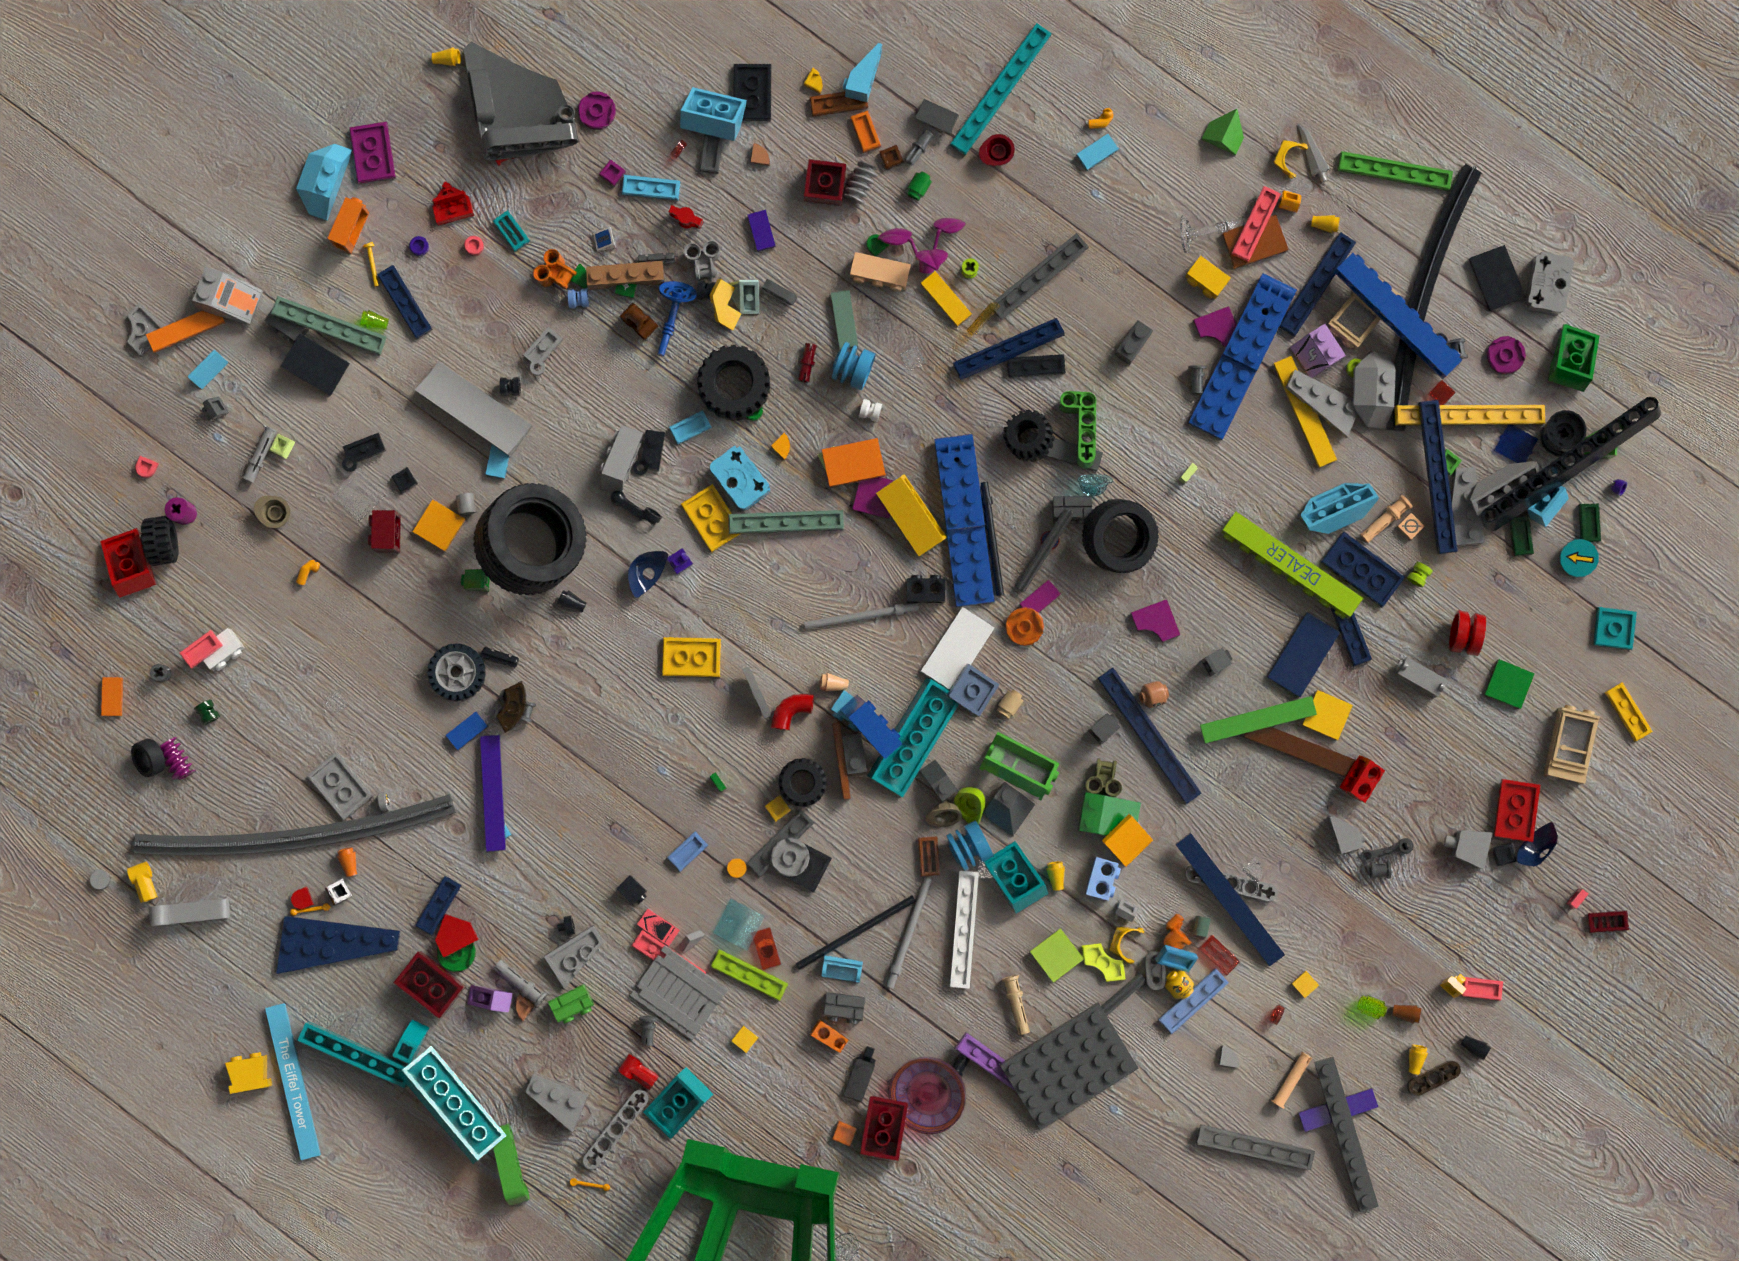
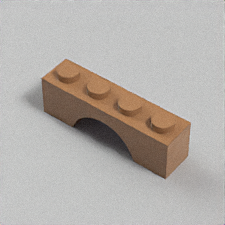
(631, 273)

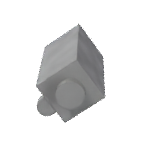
(1420, 677)

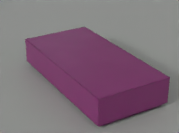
(1041, 597)

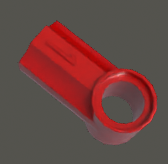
(633, 1069)

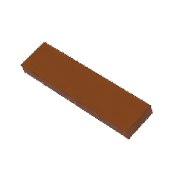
(841, 760)

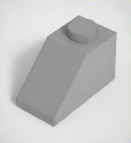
(1345, 835)

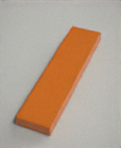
(183, 330)

